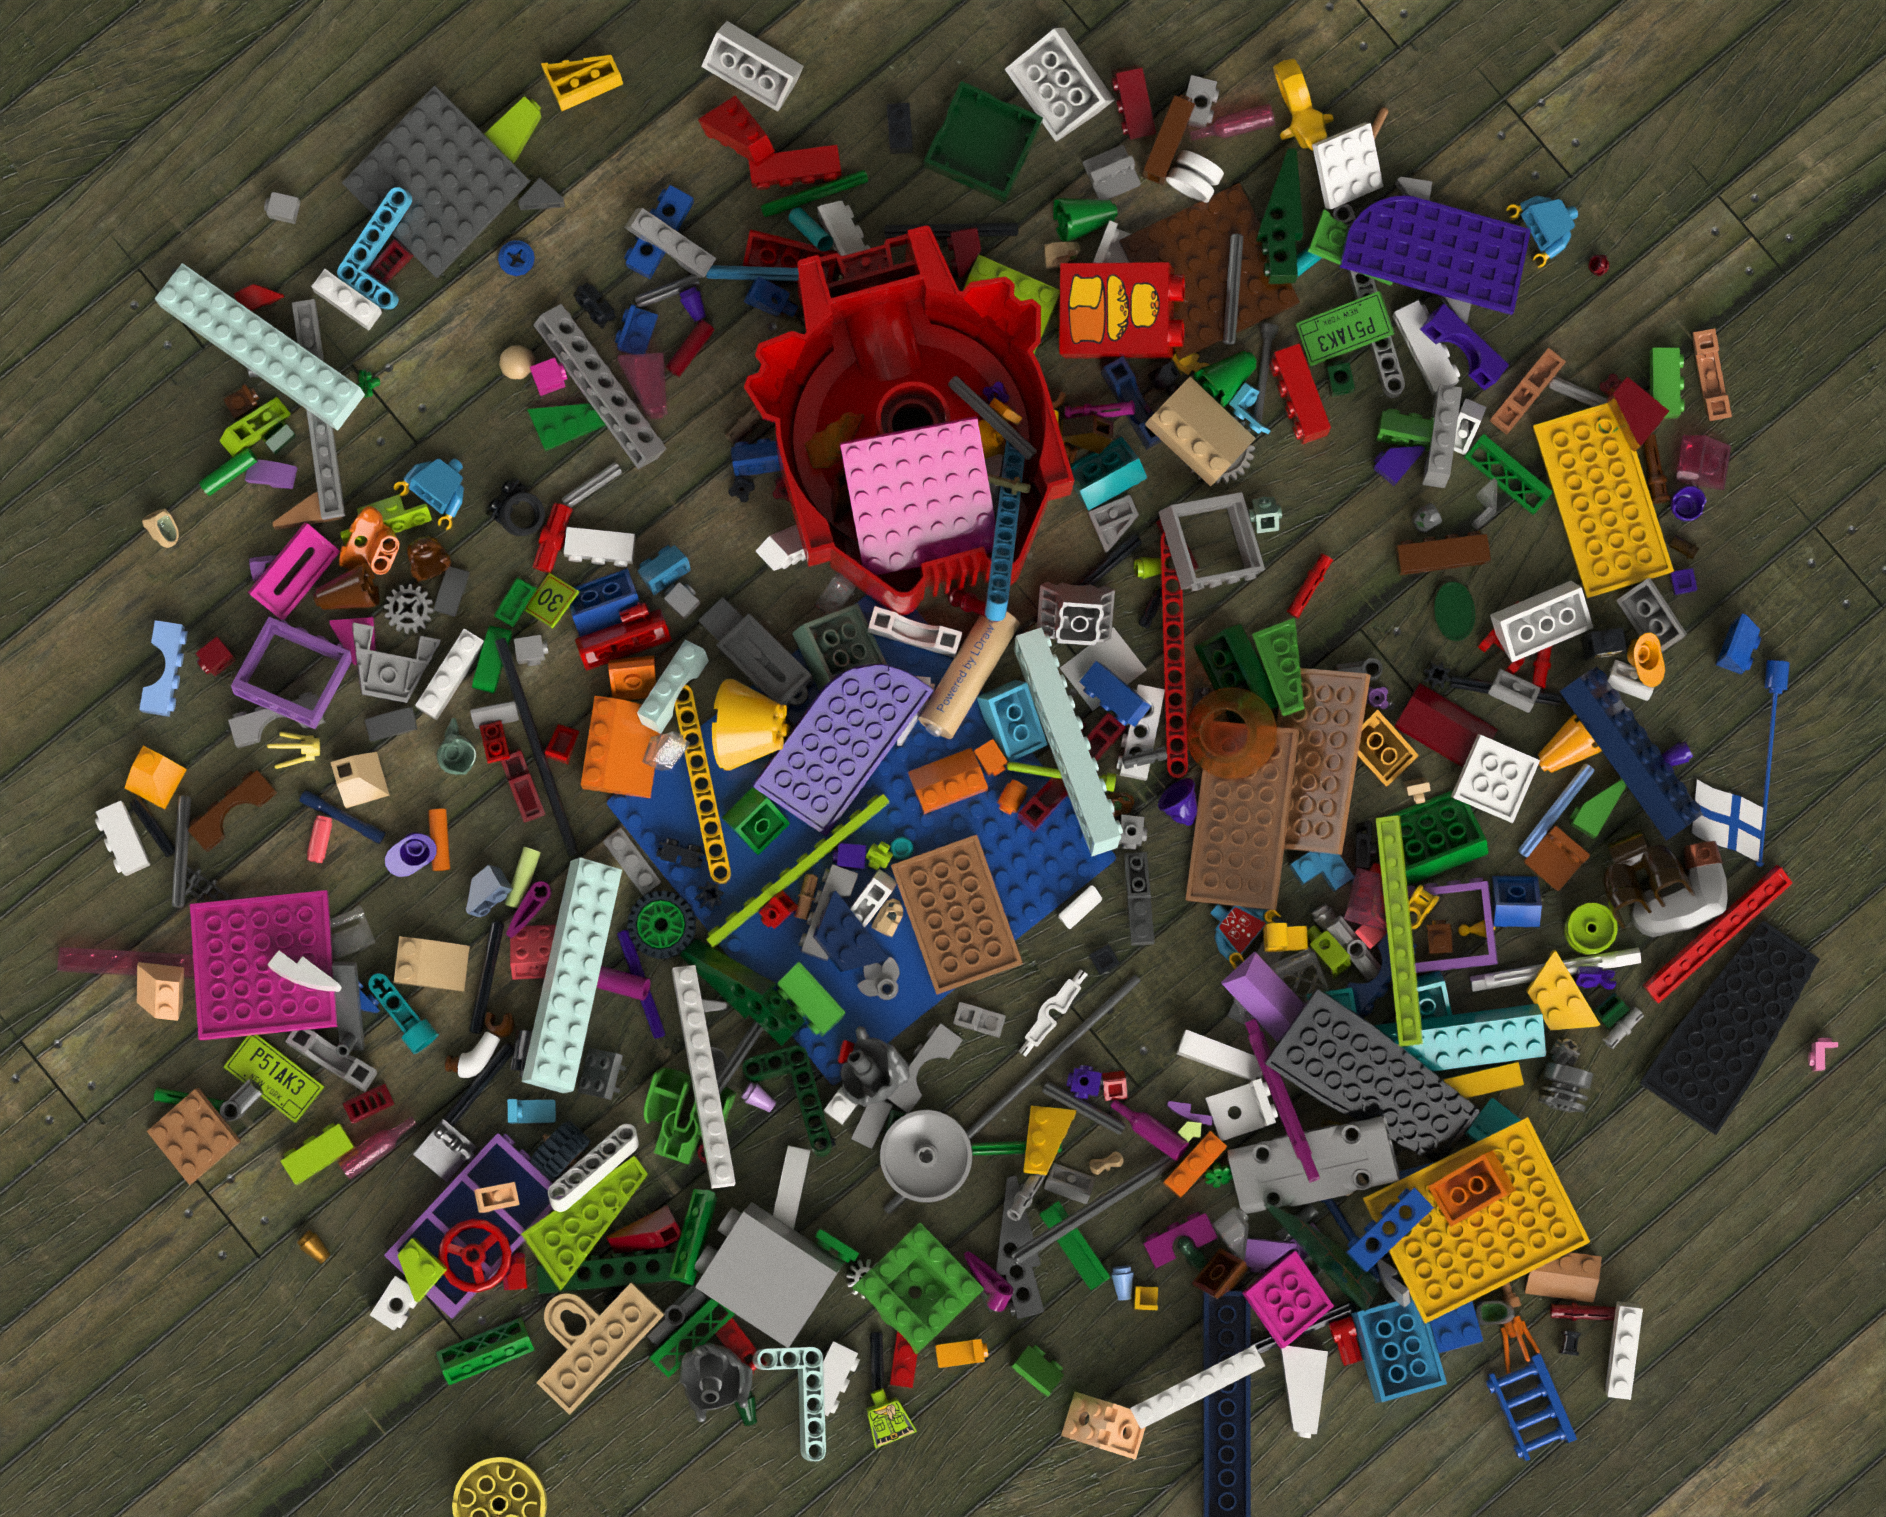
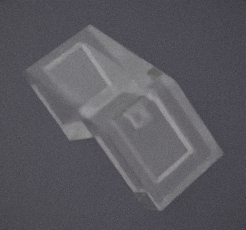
(1488, 498)

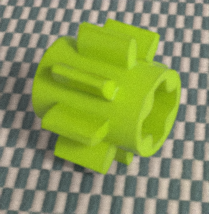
(879, 855)

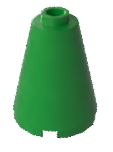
(1081, 216)
(1226, 376)

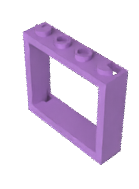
(280, 705)
(1465, 962)

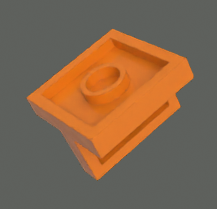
(632, 677)

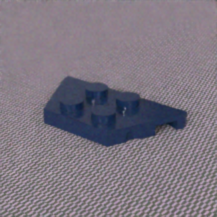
(845, 937)

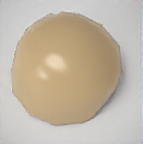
(516, 362)

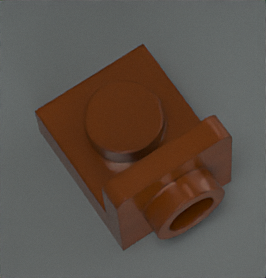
(242, 401)
(1440, 937)

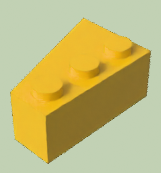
(582, 79)

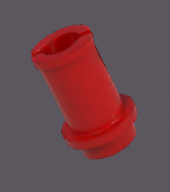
(634, 613)

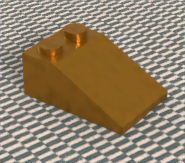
(1383, 747)

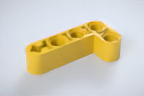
(1283, 938)

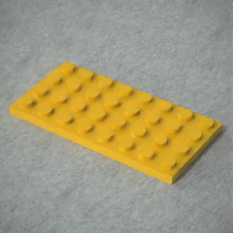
(1602, 501)

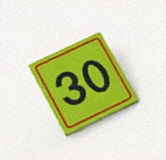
(551, 600)

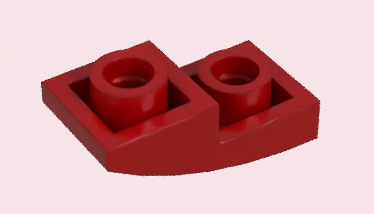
(494, 742)

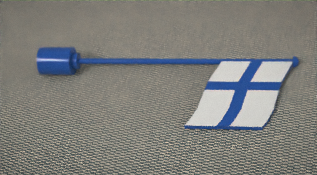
(1731, 818)

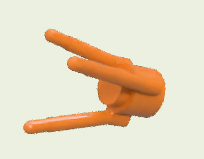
(1515, 1329)

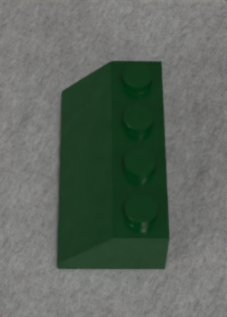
(1233, 664)

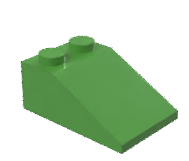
(1038, 1370)

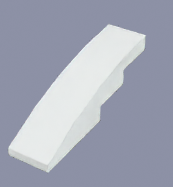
(791, 1185)

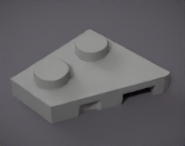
(1113, 520)

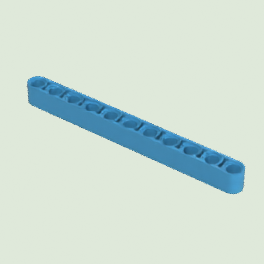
(1004, 537)

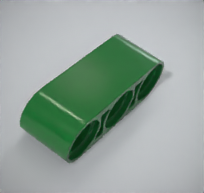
(490, 664)

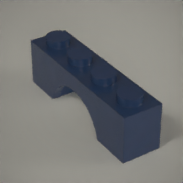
(1124, 388)
(1367, 993)

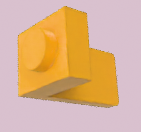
(961, 1353)

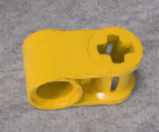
(1420, 906)

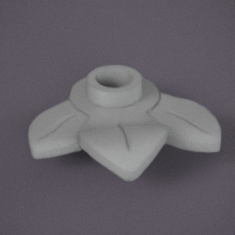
(878, 976)

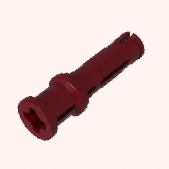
(966, 601)

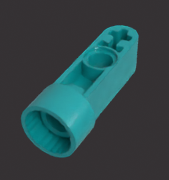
(417, 1033)

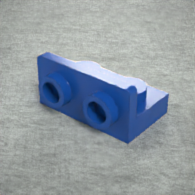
(636, 331)

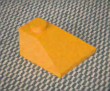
(154, 777)

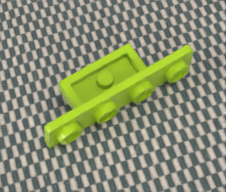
(394, 516)

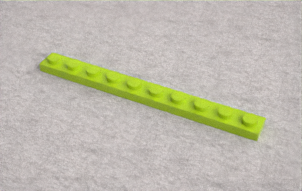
(789, 875)
(1399, 931)

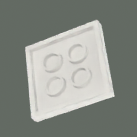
(1347, 165)
(1495, 778)

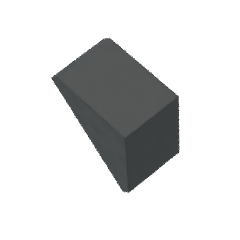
(541, 197)

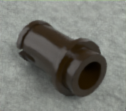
(1684, 547)

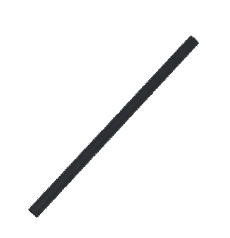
(536, 746)

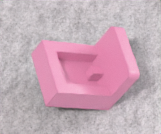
(1817, 1056)

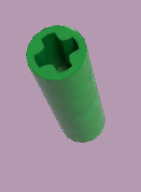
(228, 471)

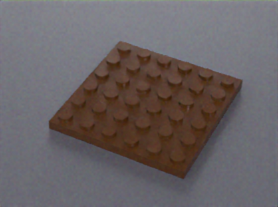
(1199, 247)

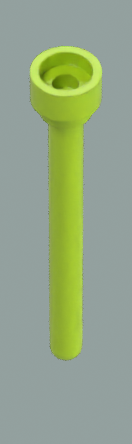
(1109, 779)

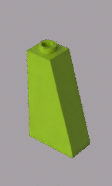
(515, 128)

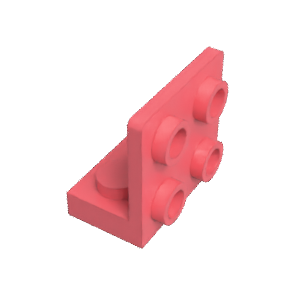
(531, 951)

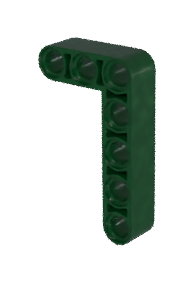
(803, 1090)

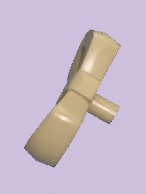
(1113, 1160)

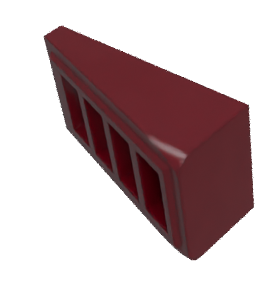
(395, 268)
(365, 1096)

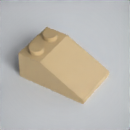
(431, 964)

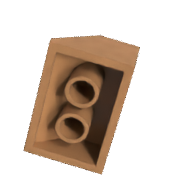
(1567, 1277)

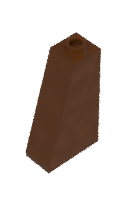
(1168, 139)

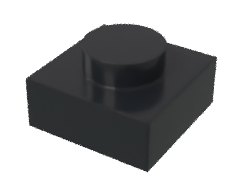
(1104, 959)

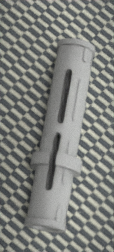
(1023, 1198)

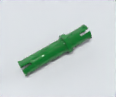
(176, 1097)

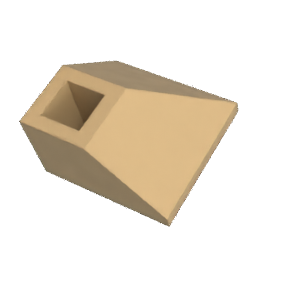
(360, 779)

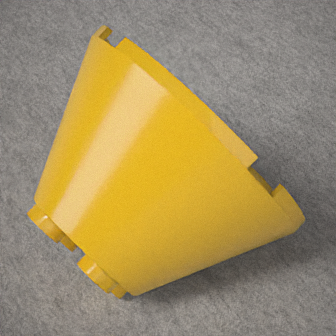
(746, 725)

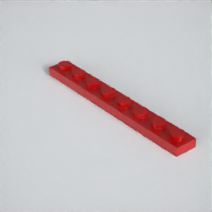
(1717, 934)

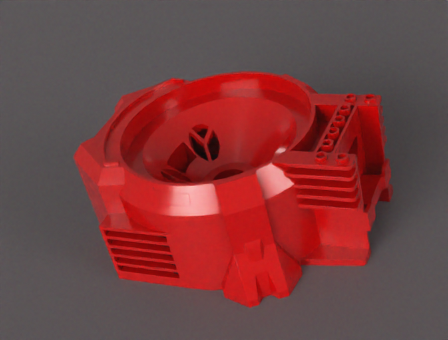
(893, 344)

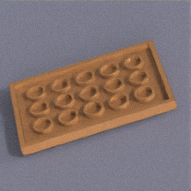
(956, 914)

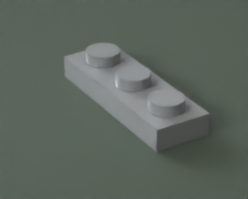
(632, 862)

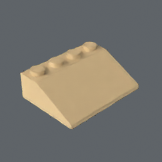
(1200, 431)

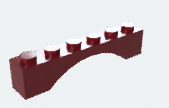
(1054, 791)

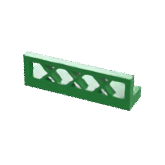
(1514, 468)
(693, 1235)
(1076, 1248)
(674, 1339)
(486, 1355)

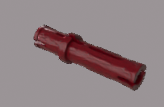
(1582, 1312)

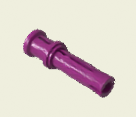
(1126, 409)

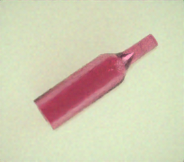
(1238, 123)
(373, 1149)

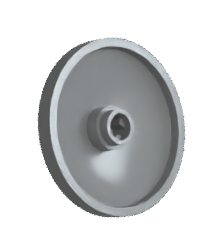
(926, 1156)

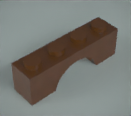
(209, 828)

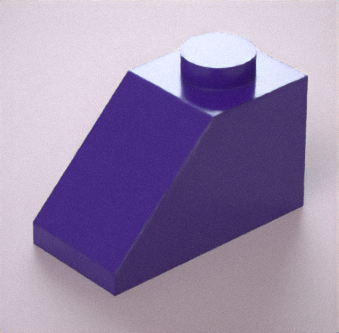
(1396, 462)

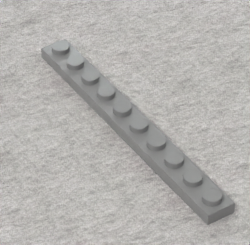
(320, 432)

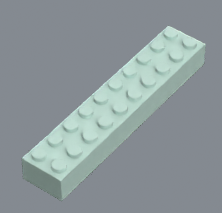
(259, 346)
(1067, 741)
(571, 975)

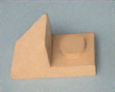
(496, 1197)

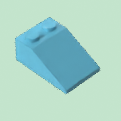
(1013, 719)

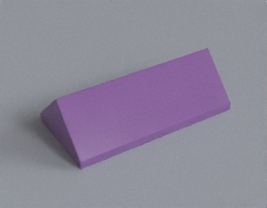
(1264, 995)

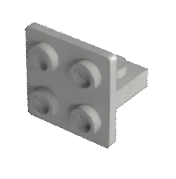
(1112, 173)

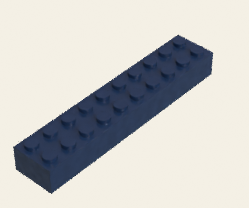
(1226, 1410)

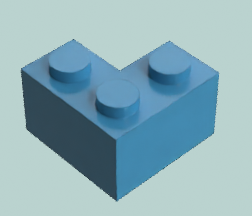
(1329, 865)

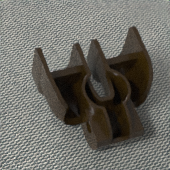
(1631, 855)

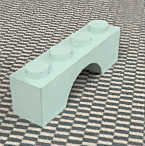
(659, 704)

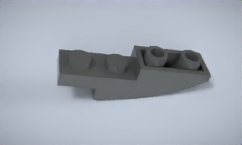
(1138, 898)

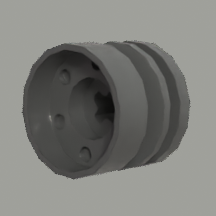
(1565, 1087)

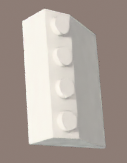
(1059, 83)

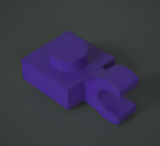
(1592, 976)

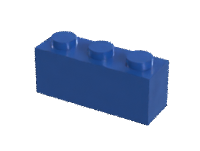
(1114, 694)

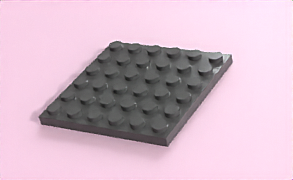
(453, 176)

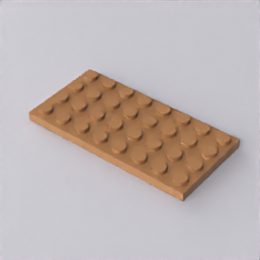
(1324, 758)
(1242, 825)

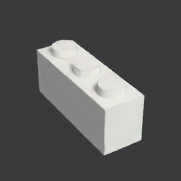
(346, 299)
(599, 546)
(782, 549)
(122, 838)

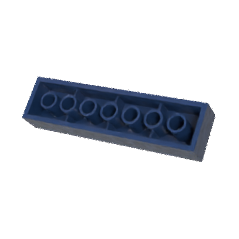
(1631, 752)

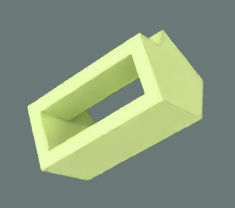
(1190, 1130)

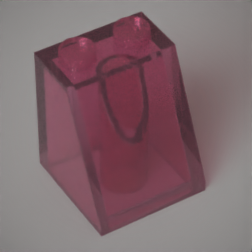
(647, 381)

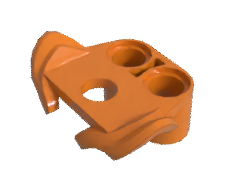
(371, 525)

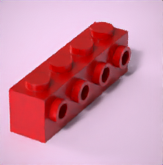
(796, 166)

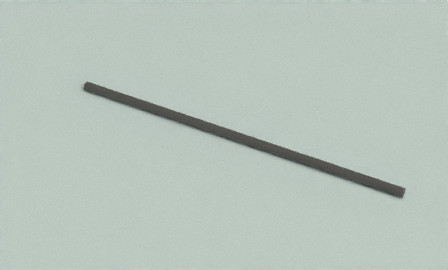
(1037, 1070)

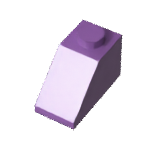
(1265, 1253)

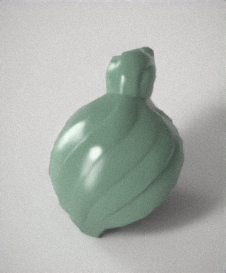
(456, 752)

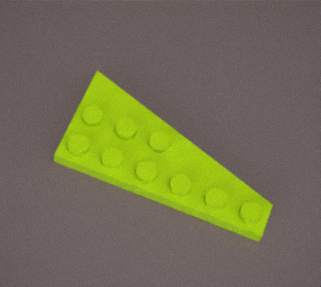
(568, 1236)

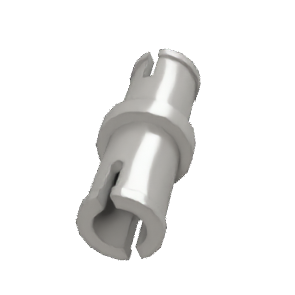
(1623, 1027)

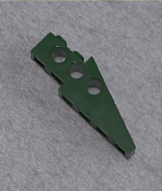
(1287, 203)
(745, 990)

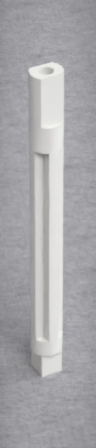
(1529, 973)

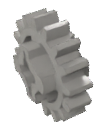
(416, 601)

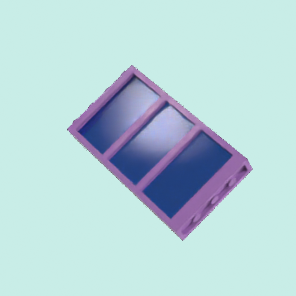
(493, 1166)

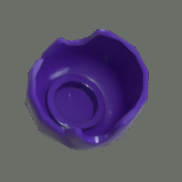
(1688, 503)

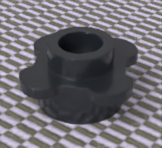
(742, 495)

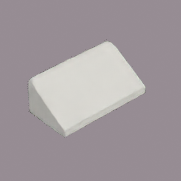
(1625, 679)
(1080, 907)

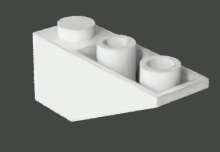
(835, 1371)

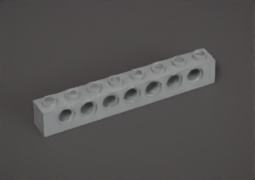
(599, 386)

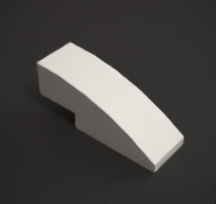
(302, 973)

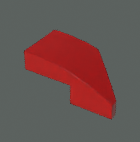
(257, 296)

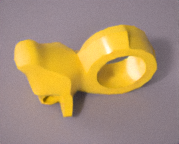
(1306, 123)

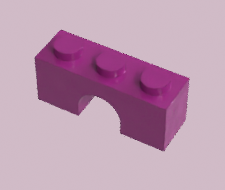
(1160, 1246)

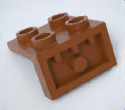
(1556, 858)

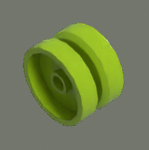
(1577, 931)

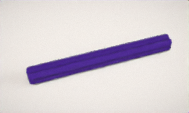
(636, 969)

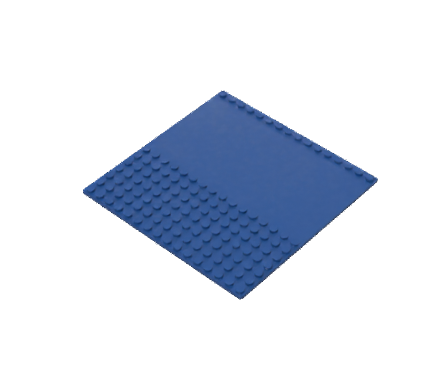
(1027, 867)

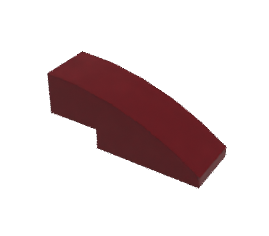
(522, 786)

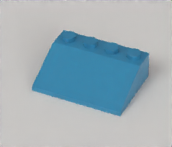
(1397, 1351)

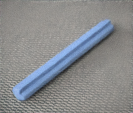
(1556, 810)

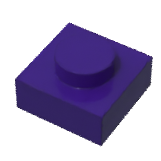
(1683, 581)

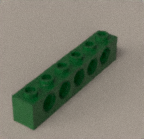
(618, 1278)

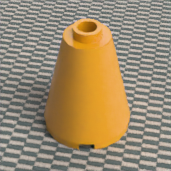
(1568, 746)

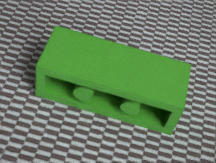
(1666, 379)

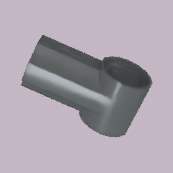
(1359, 667)
(242, 1100)

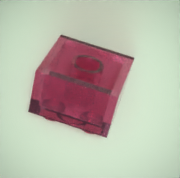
(1703, 462)
(1366, 900)

